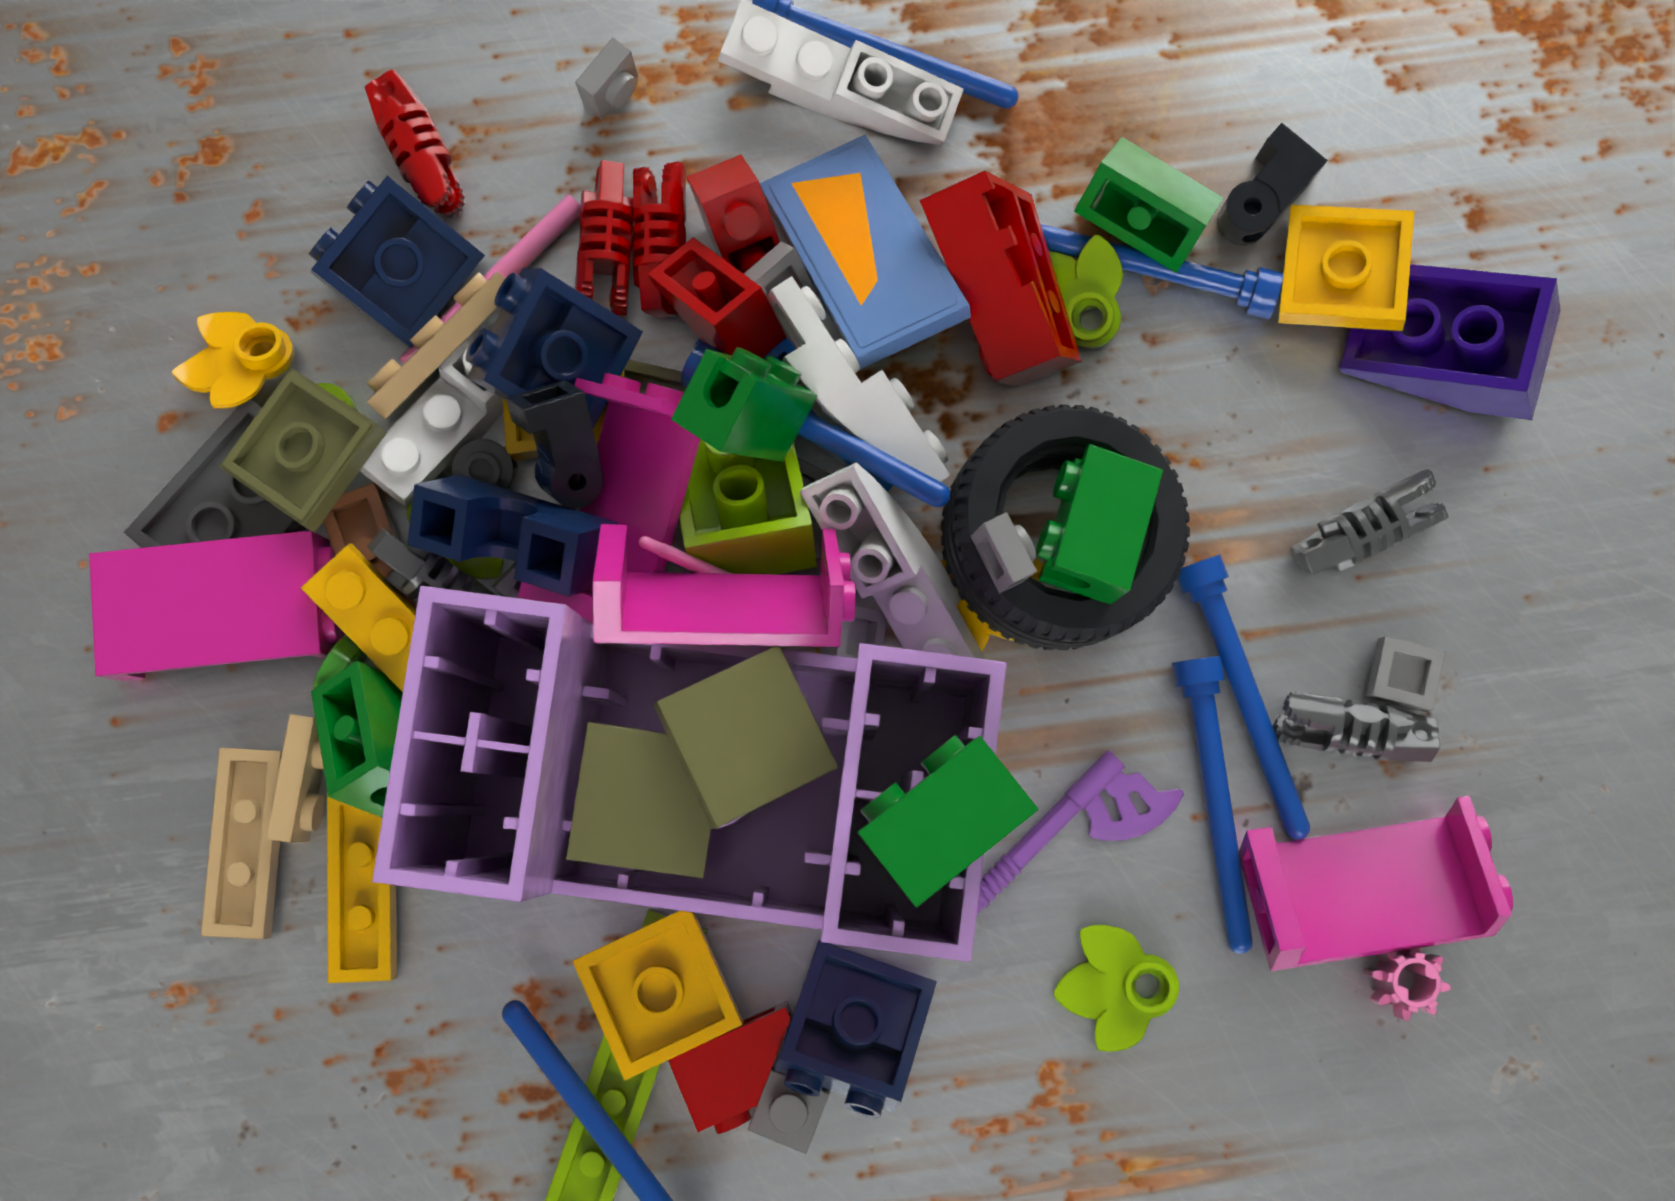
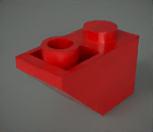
(734, 212)

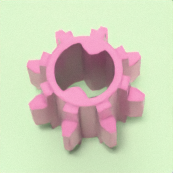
(1425, 988)

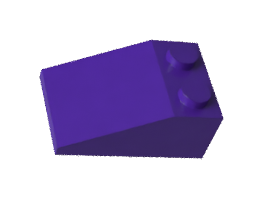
(1465, 341)

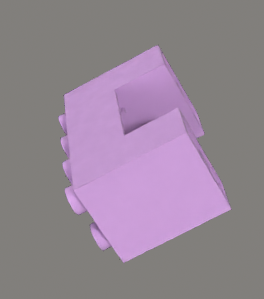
(497, 751)

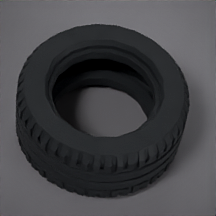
(1031, 610)

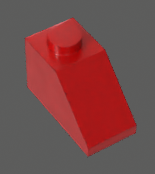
(717, 300)
(730, 1071)

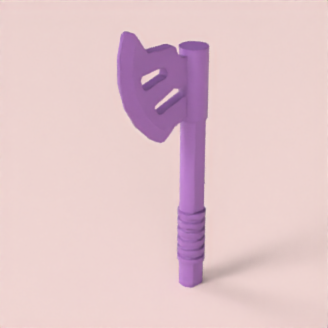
(1084, 794)

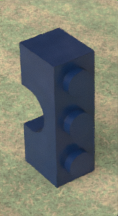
(477, 519)

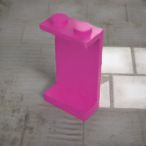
(644, 472)
(208, 604)
(717, 605)
(1375, 889)

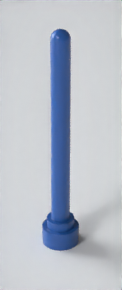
(973, 83)
(1252, 290)
(852, 448)
(1206, 585)
(1200, 683)
(583, 1103)

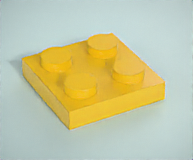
(1347, 267)
(658, 992)

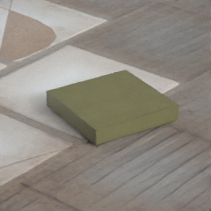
(303, 450)
(745, 736)
(636, 805)

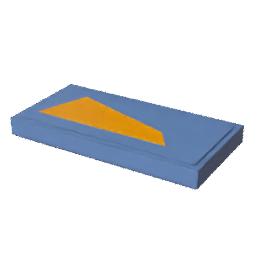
(865, 251)

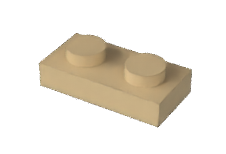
(296, 801)

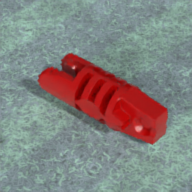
(414, 143)
(657, 230)
(606, 236)

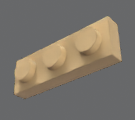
(434, 344)
(240, 858)

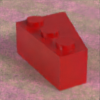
(1006, 275)

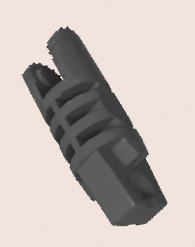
(1369, 526)
(419, 568)
(1356, 728)

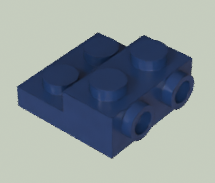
(394, 259)
(549, 337)
(855, 1030)

